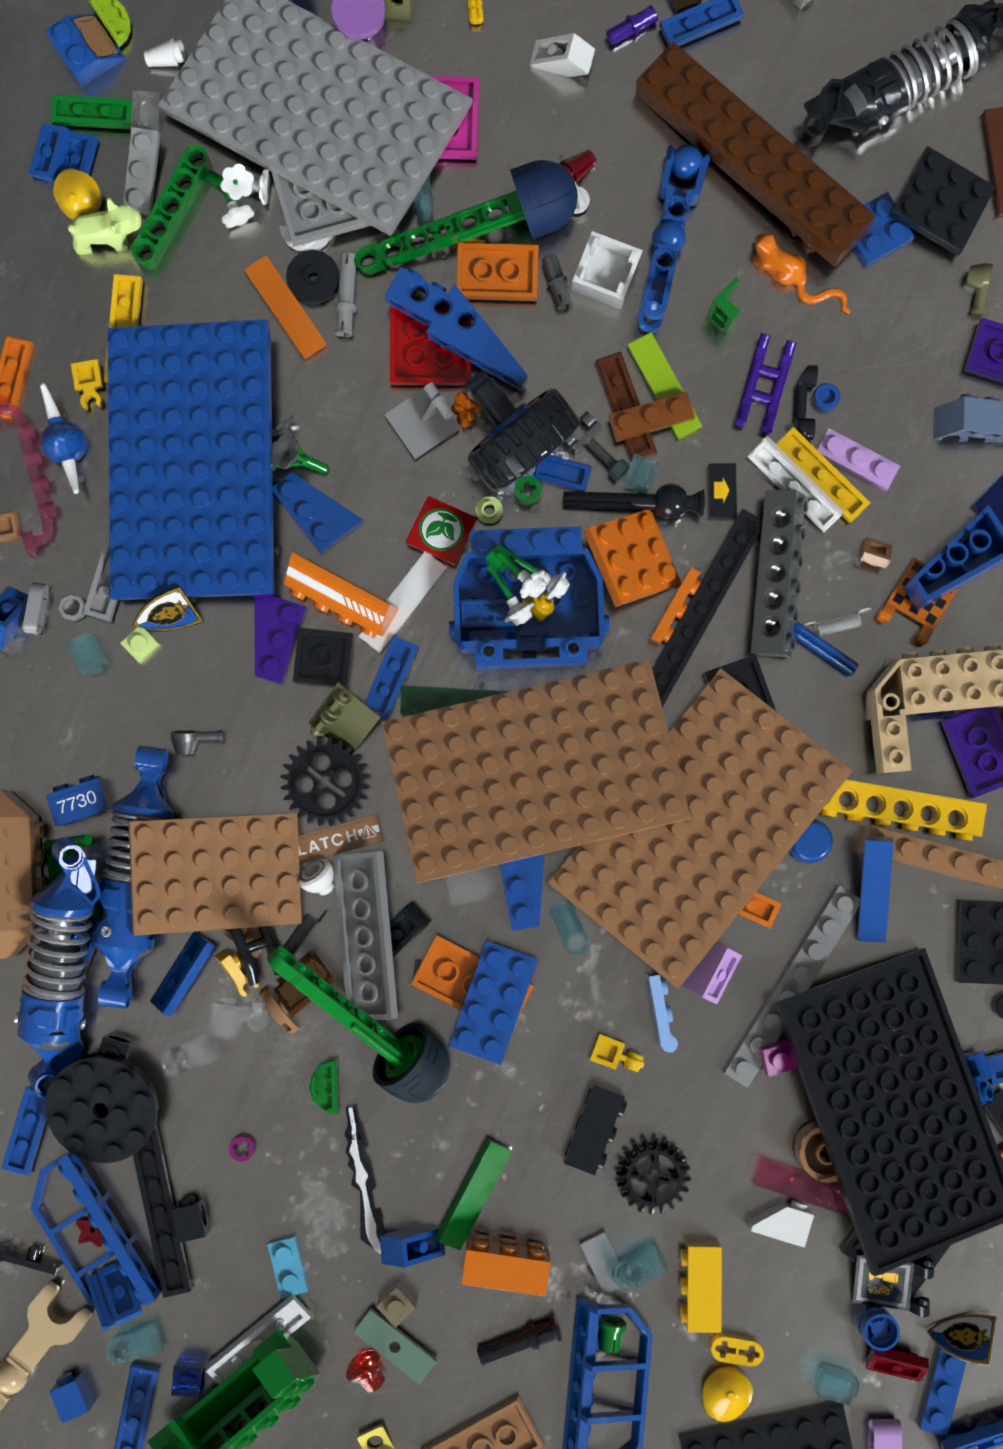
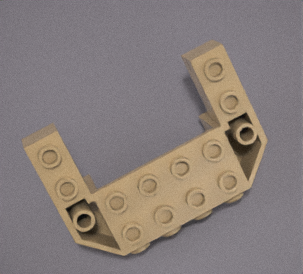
(928, 686)

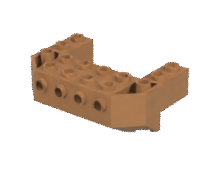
(19, 871)

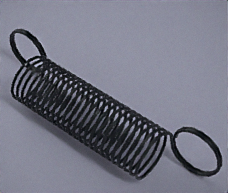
(305, 916)

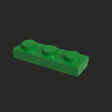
(91, 111)

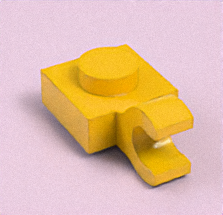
(232, 967)

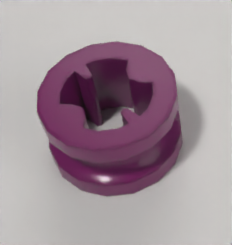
(243, 1156)

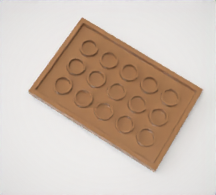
(214, 873)

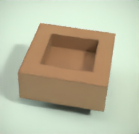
(876, 553)

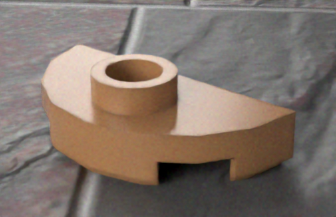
(278, 1010)

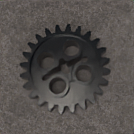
(310, 802)

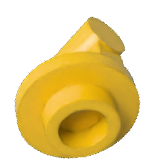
(542, 606)

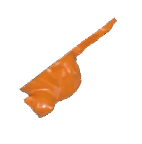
(790, 270)

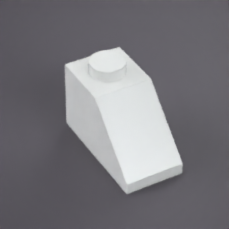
(563, 55)
(784, 1222)

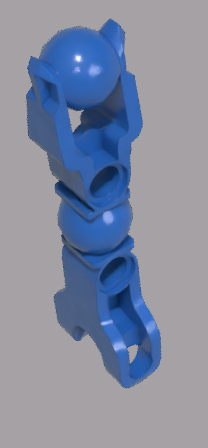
(670, 235)

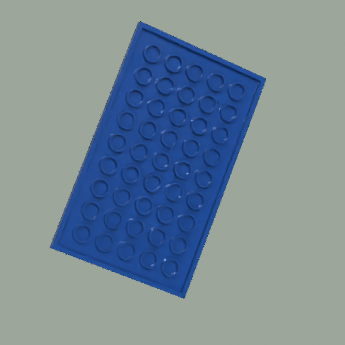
(190, 459)

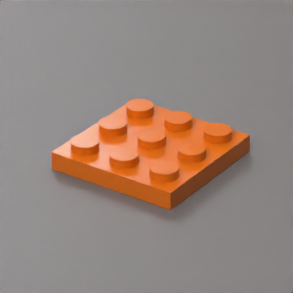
(632, 557)

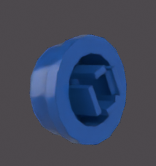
(813, 843)

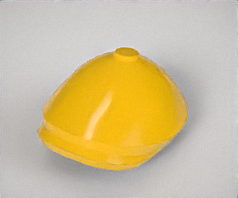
(77, 193)
(726, 1394)

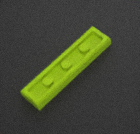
(660, 378)

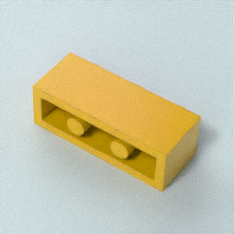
(701, 1286)

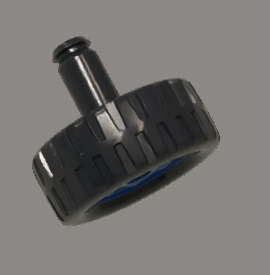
(520, 434)

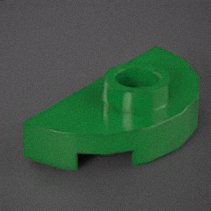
(325, 1086)

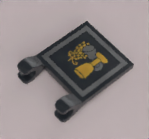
(892, 1287)

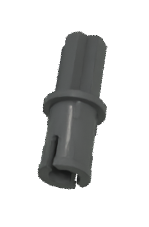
(557, 281)

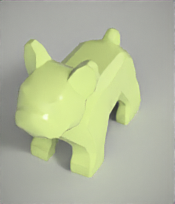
(105, 228)

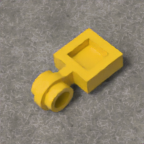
(609, 1052)

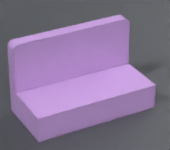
(713, 973)

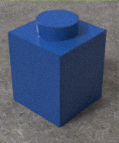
(71, 1396)

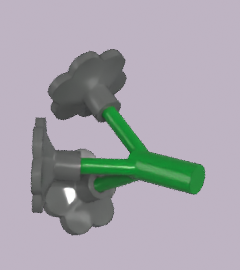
(288, 453)

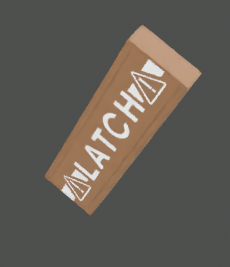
(339, 839)

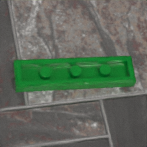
(473, 1194)

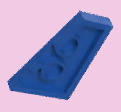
(315, 512)

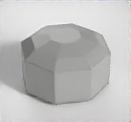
(72, 607)

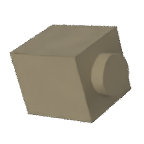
(396, 1303)

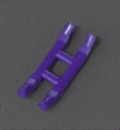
(779, 374)

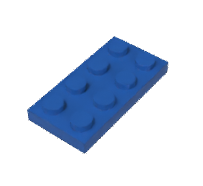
(493, 1002)

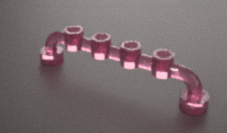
(38, 483)

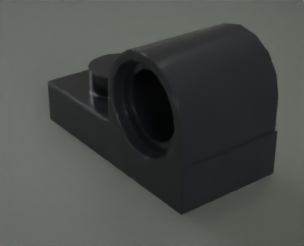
(407, 926)

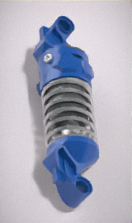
(52, 989)

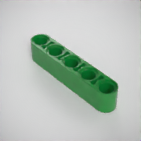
(171, 195)

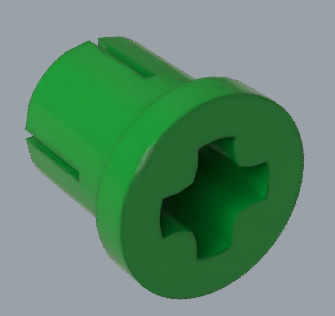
(533, 484)
(611, 1333)

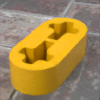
(736, 1356)

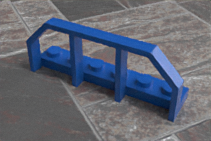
(100, 1217)
(584, 1370)

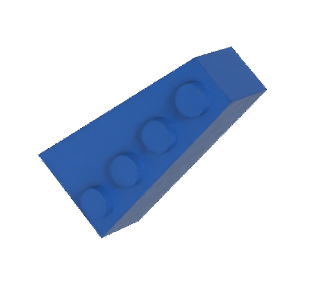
(963, 559)
(523, 891)

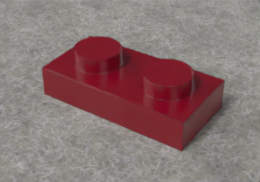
(898, 1364)

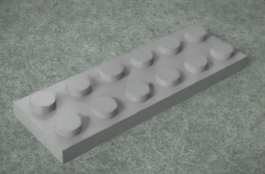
(366, 933)

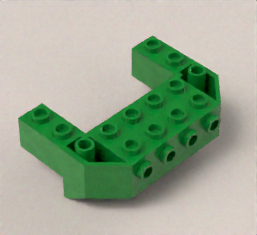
(273, 1375)

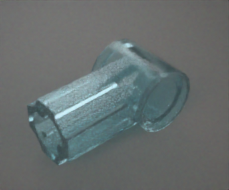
(569, 925)

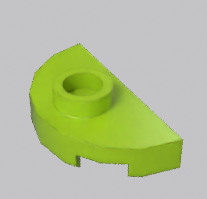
(114, 18)

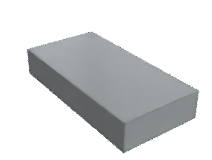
(601, 1259)

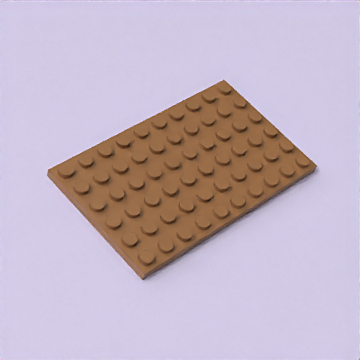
(534, 771)
(750, 797)

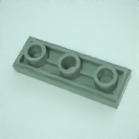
(407, 1357)

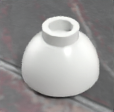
(317, 877)

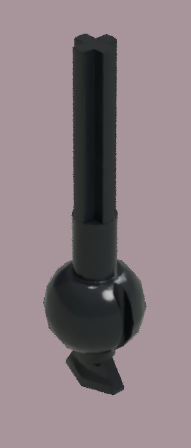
(668, 502)

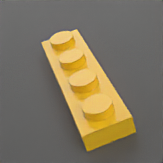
(124, 305)
(823, 474)

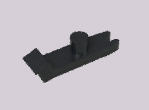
(30, 1260)

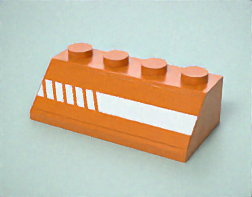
(339, 595)

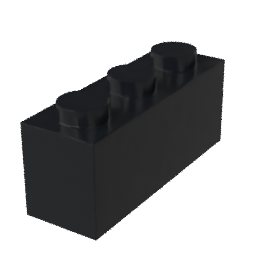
(594, 1128)

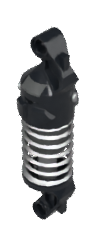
(905, 78)

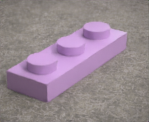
(858, 459)

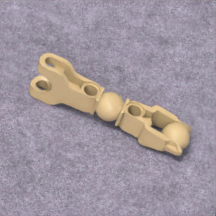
(43, 1332)

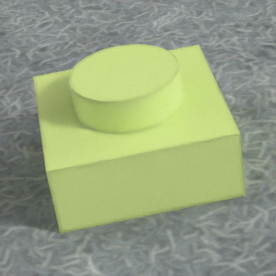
(140, 644)

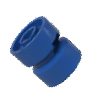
(877, 1327)

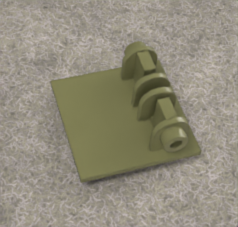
(343, 718)

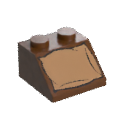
(294, 999)

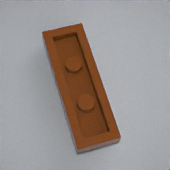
(651, 417)

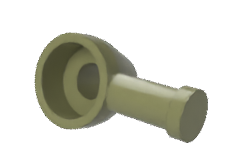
(979, 277)

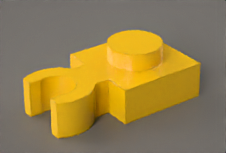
(88, 378)

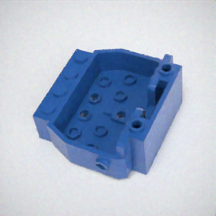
(576, 617)

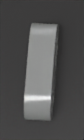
(36, 608)

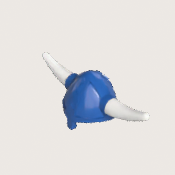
(62, 440)

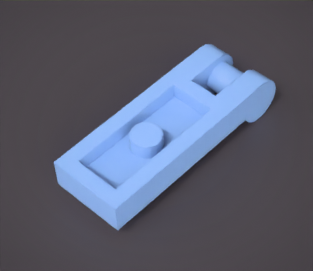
(662, 1013)

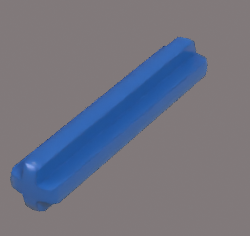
(824, 649)

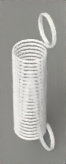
(840, 629)

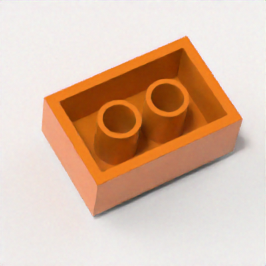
(506, 1265)

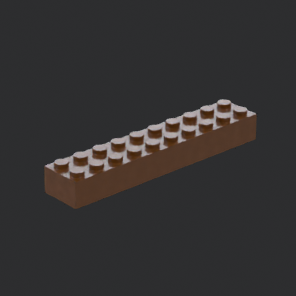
(754, 154)

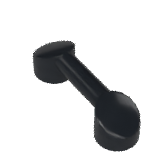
(804, 425)

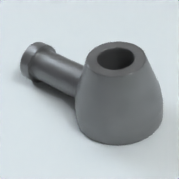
(186, 740)

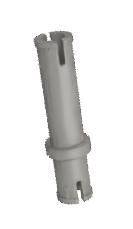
(345, 307)

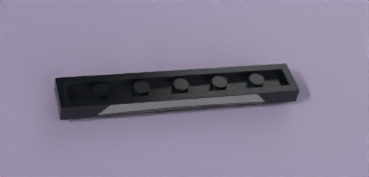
(157, 1205)

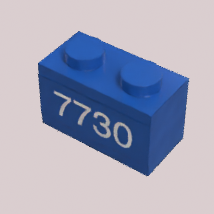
(79, 801)

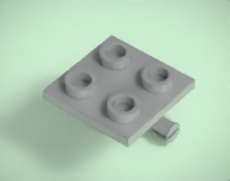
(423, 420)

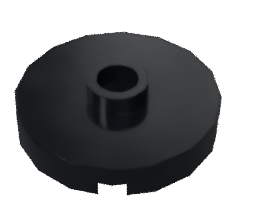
(317, 290)

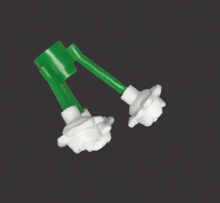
(532, 585)

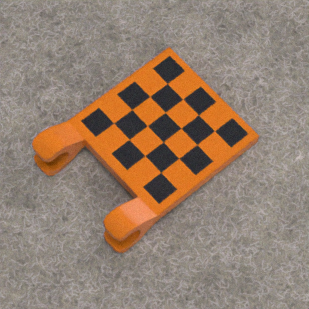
(927, 616)

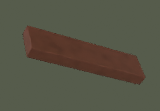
(994, 135)
(621, 397)

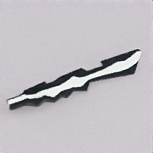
(363, 1180)

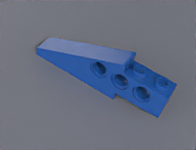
(473, 343)

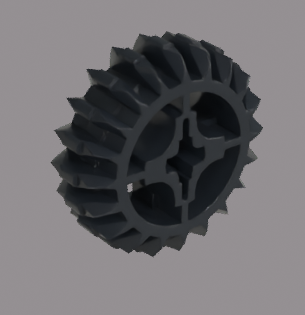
(664, 1177)

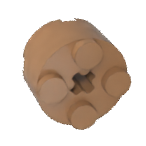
(807, 1152)

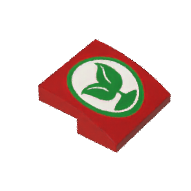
(441, 530)

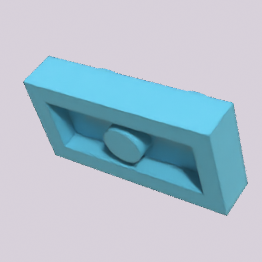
(288, 1266)

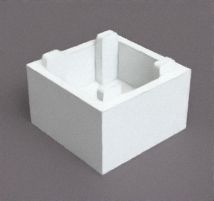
(606, 270)

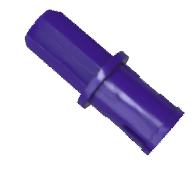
(632, 25)

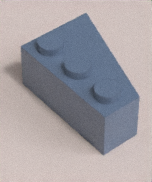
(970, 418)

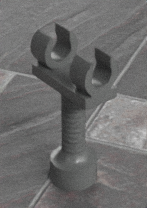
(617, 468)

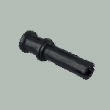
(533, 1334)

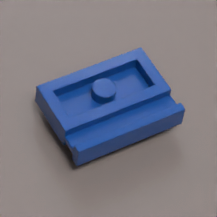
(113, 1296)

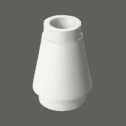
(166, 54)

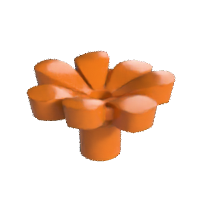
(465, 408)

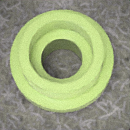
(489, 518)

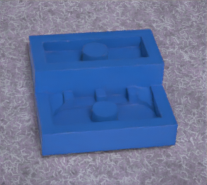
(61, 150)

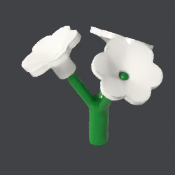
(237, 183)

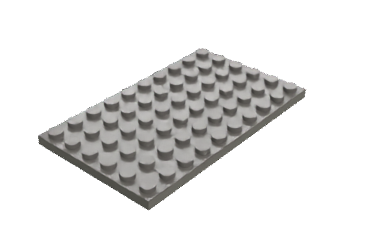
(316, 107)

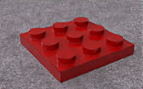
(420, 360)

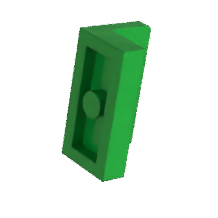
(722, 310)

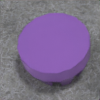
(358, 17)

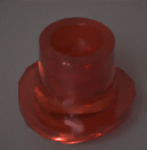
(366, 1371)

